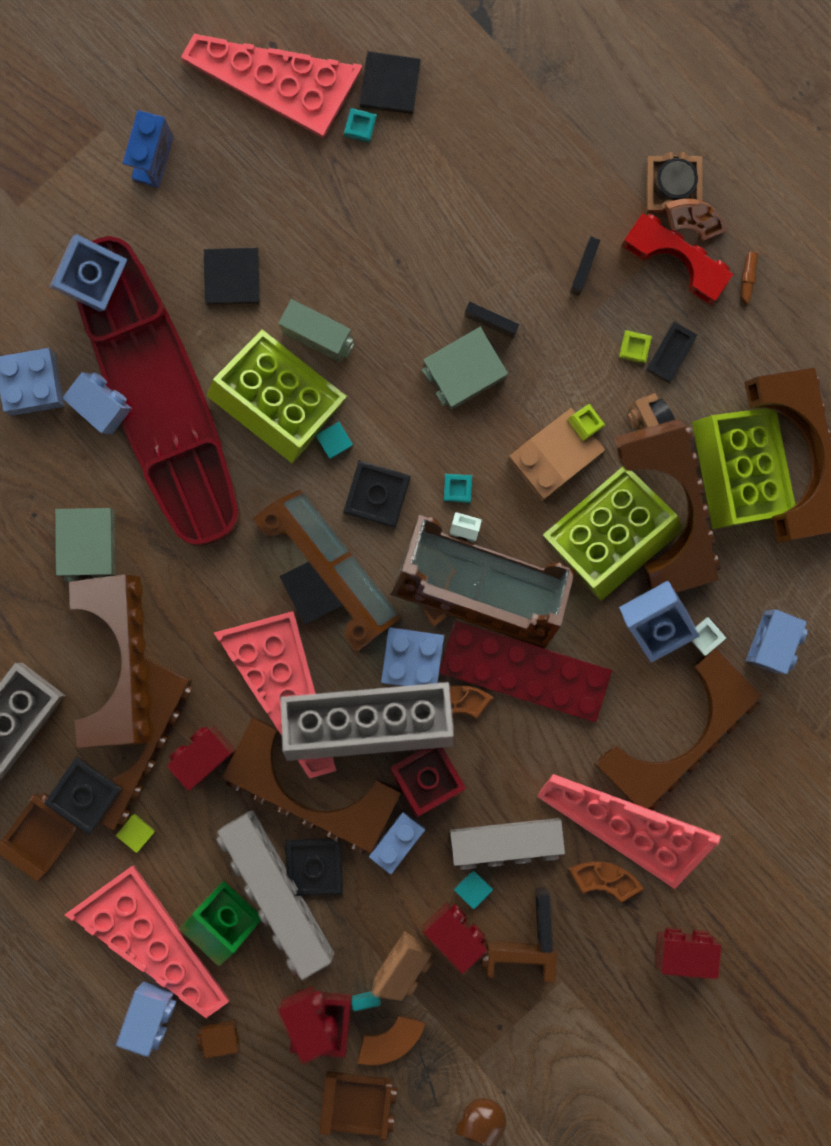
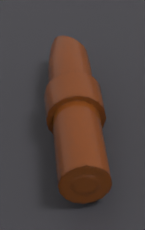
(749, 277)

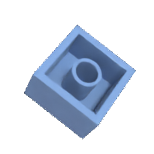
(88, 273)
(30, 382)
(659, 621)
(777, 642)
(412, 657)
(145, 1019)

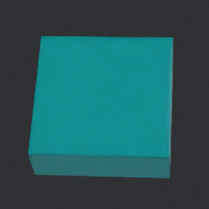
(360, 125)
(334, 440)
(457, 488)
(473, 889)
(365, 1001)

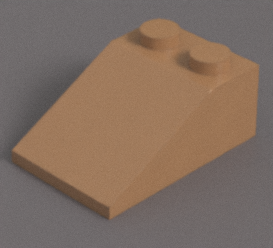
(554, 456)
(401, 968)

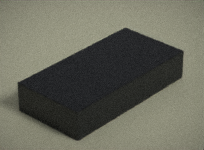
(585, 266)
(491, 319)
(671, 352)

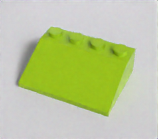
(275, 395)
(743, 466)
(614, 532)

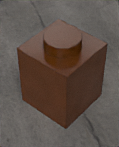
(219, 1039)

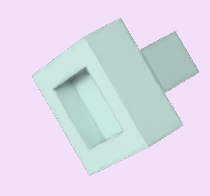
(465, 527)
(709, 636)

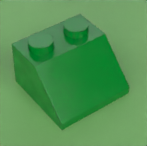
(221, 923)

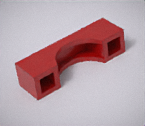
(651, 238)

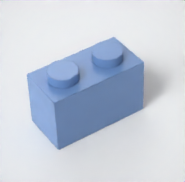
(97, 403)
(397, 842)

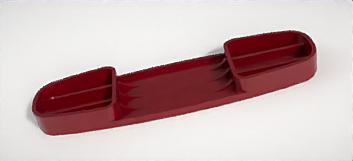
(169, 412)

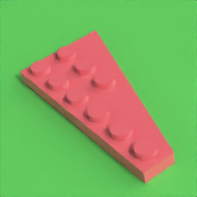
(284, 81)
(274, 666)
(646, 837)
(143, 933)

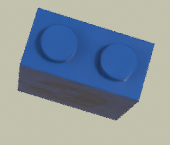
(148, 148)

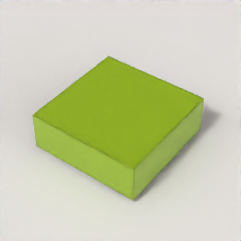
(635, 346)
(586, 422)
(135, 833)

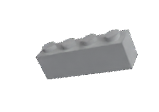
(507, 842)

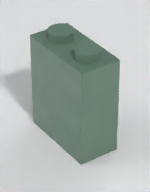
(316, 331)
(464, 369)
(85, 543)

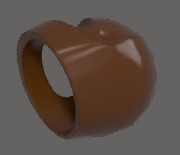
(482, 1122)

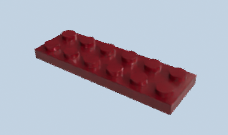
(525, 671)

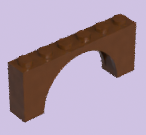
(799, 399)
(668, 450)
(164, 692)
(728, 699)
(125, 714)
(254, 771)

